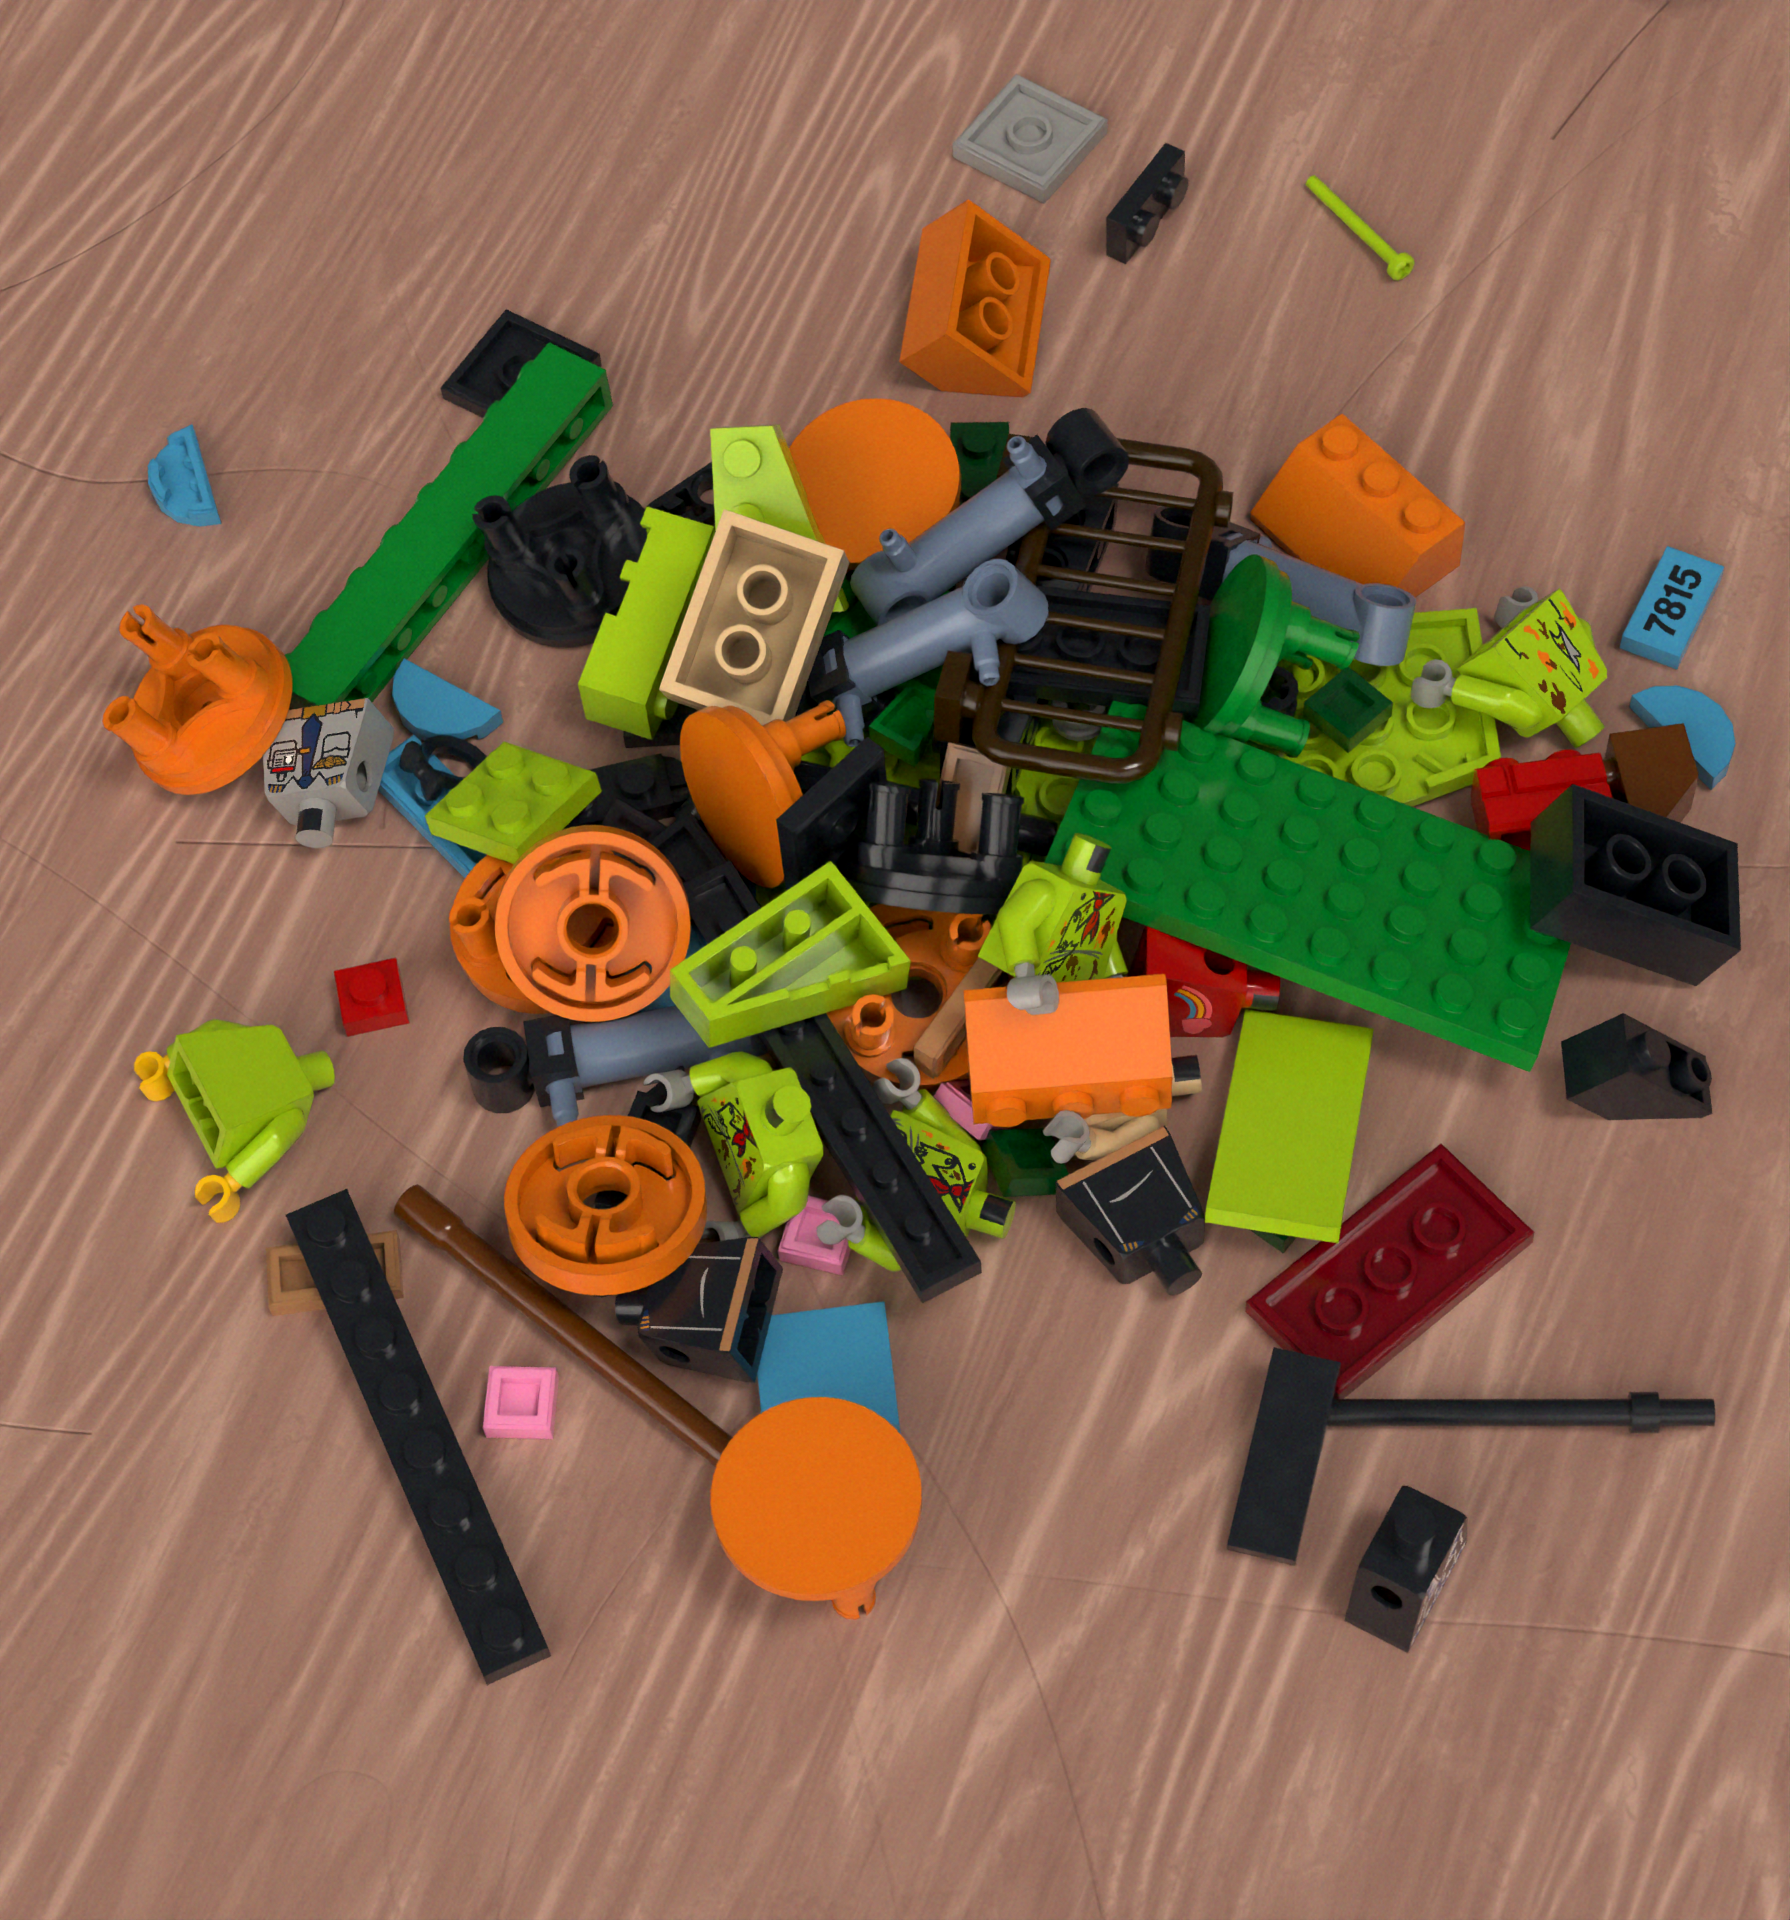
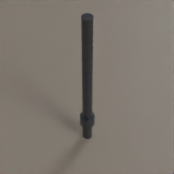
(1640, 1412)

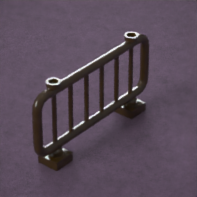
(1161, 729)

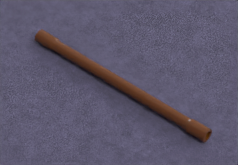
(448, 1233)

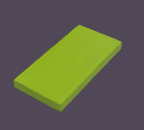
(1290, 1126)

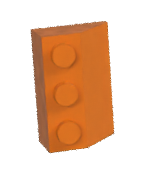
(975, 306)
(1359, 513)
(1091, 1056)

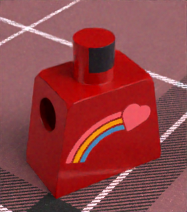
(1202, 985)

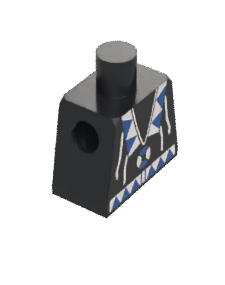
(1413, 1559)

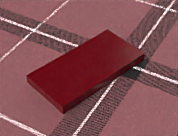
(1393, 1271)

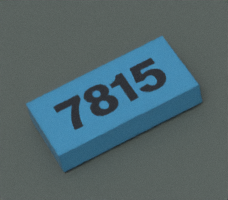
(1671, 607)

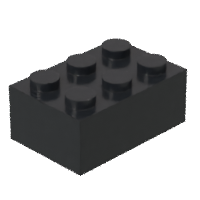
(1634, 885)

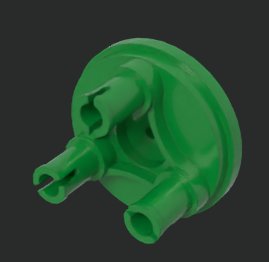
(1248, 635)

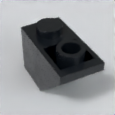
(1635, 1073)

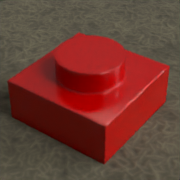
(371, 997)

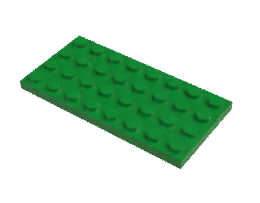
(1325, 887)

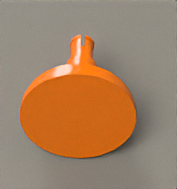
(876, 470)
(203, 704)
(747, 779)
(817, 1501)

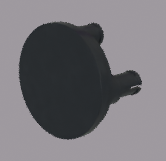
(562, 555)
(932, 869)

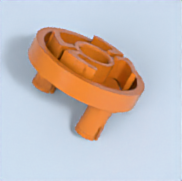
(536, 911)
(475, 941)
(943, 955)
(611, 1247)

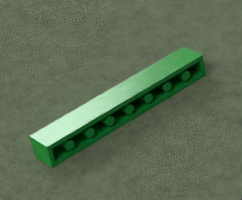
(437, 545)

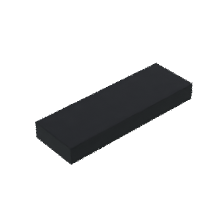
(1284, 1456)

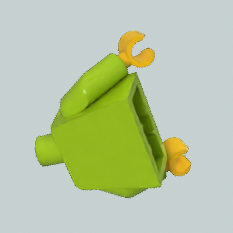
(242, 1097)

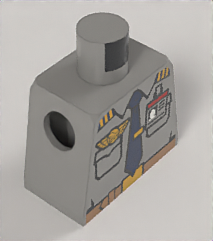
(327, 766)

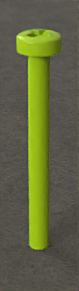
(1398, 264)

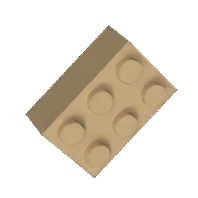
(755, 620)

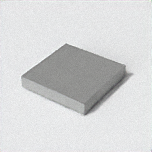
(1030, 138)

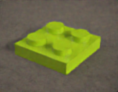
(512, 802)

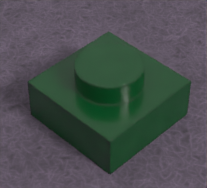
(1347, 709)
(1023, 1162)

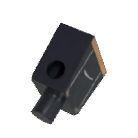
(1137, 1212)
(710, 1309)

